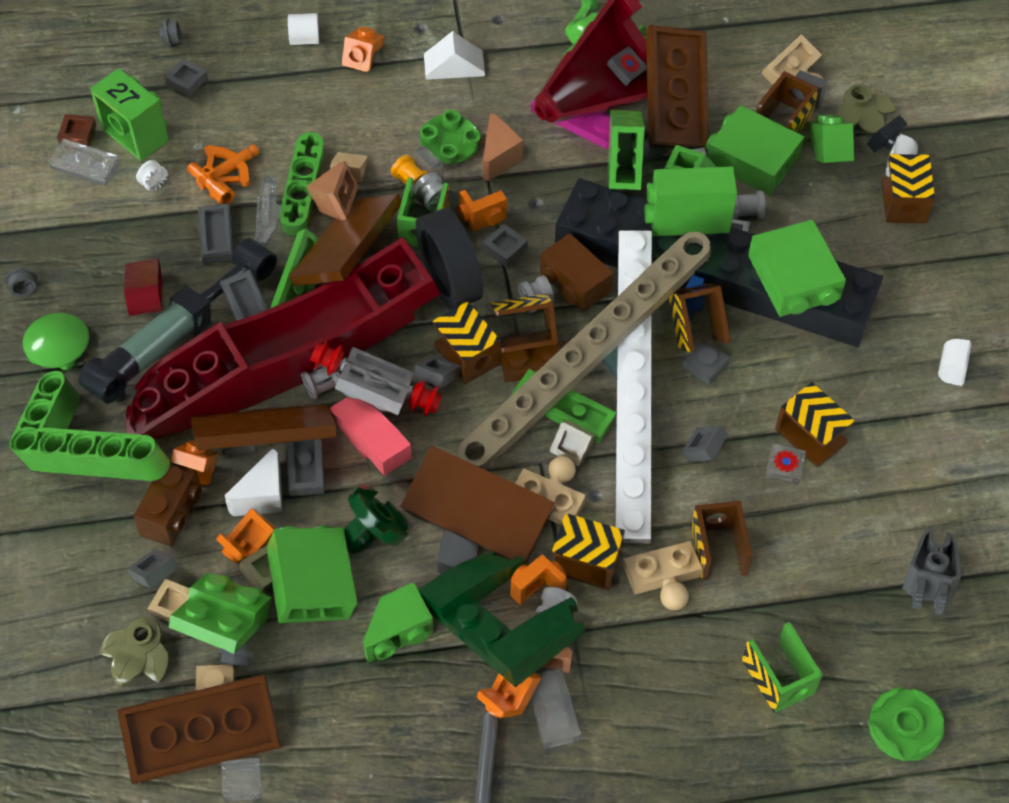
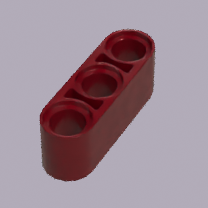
(143, 287)

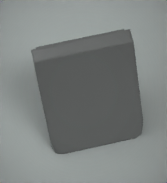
(455, 551)

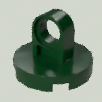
(373, 521)

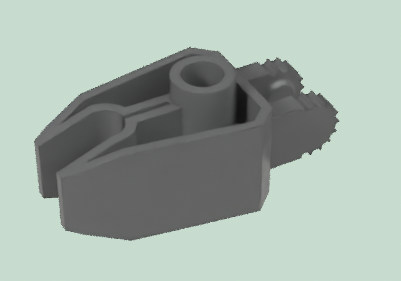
(933, 573)

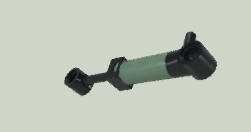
(187, 313)

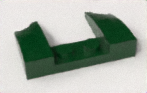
(512, 653)

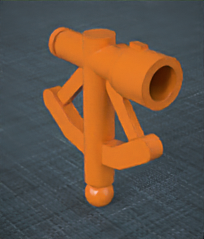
(214, 178)

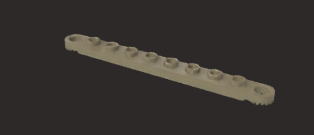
(586, 350)

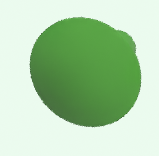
(450, 137)
(56, 341)

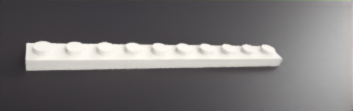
(634, 403)

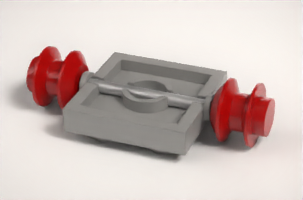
(375, 380)

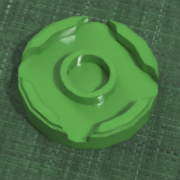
(906, 724)

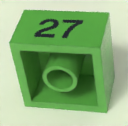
(130, 113)

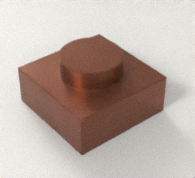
(77, 129)

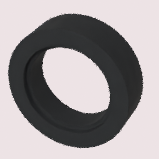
(449, 257)

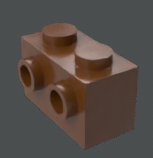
(576, 272)
(168, 504)

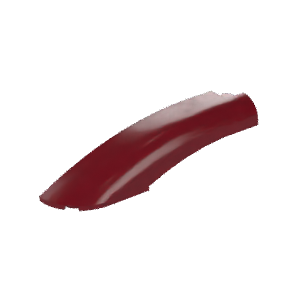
(267, 352)

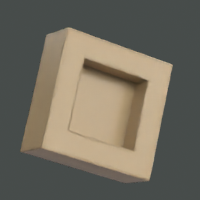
(168, 600)
(214, 675)

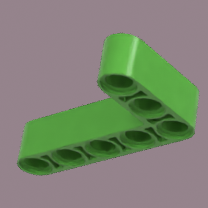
(49, 446)

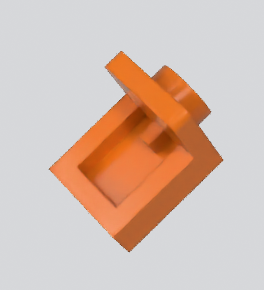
(360, 47)
(482, 212)
(200, 460)
(247, 537)
(531, 578)
(504, 699)

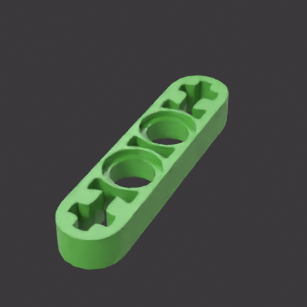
(299, 182)

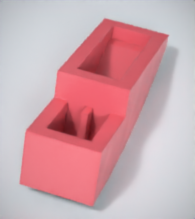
(372, 434)

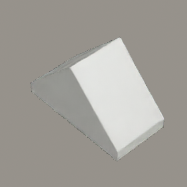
(453, 59)
(258, 488)

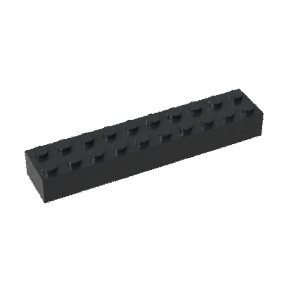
(599, 213)

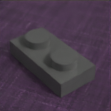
(305, 467)

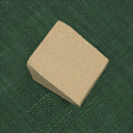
(356, 163)

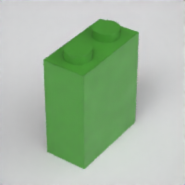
(755, 148)
(625, 149)
(691, 201)
(796, 268)
(311, 574)

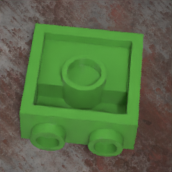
(221, 612)

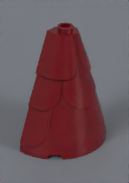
(583, 81)

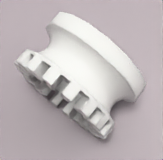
(151, 175)

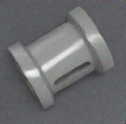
(750, 205)
(318, 381)

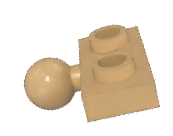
(796, 57)
(560, 471)
(664, 569)

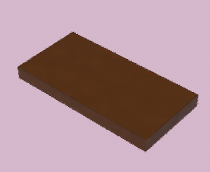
(677, 87)
(346, 241)
(262, 427)
(477, 505)
(199, 729)

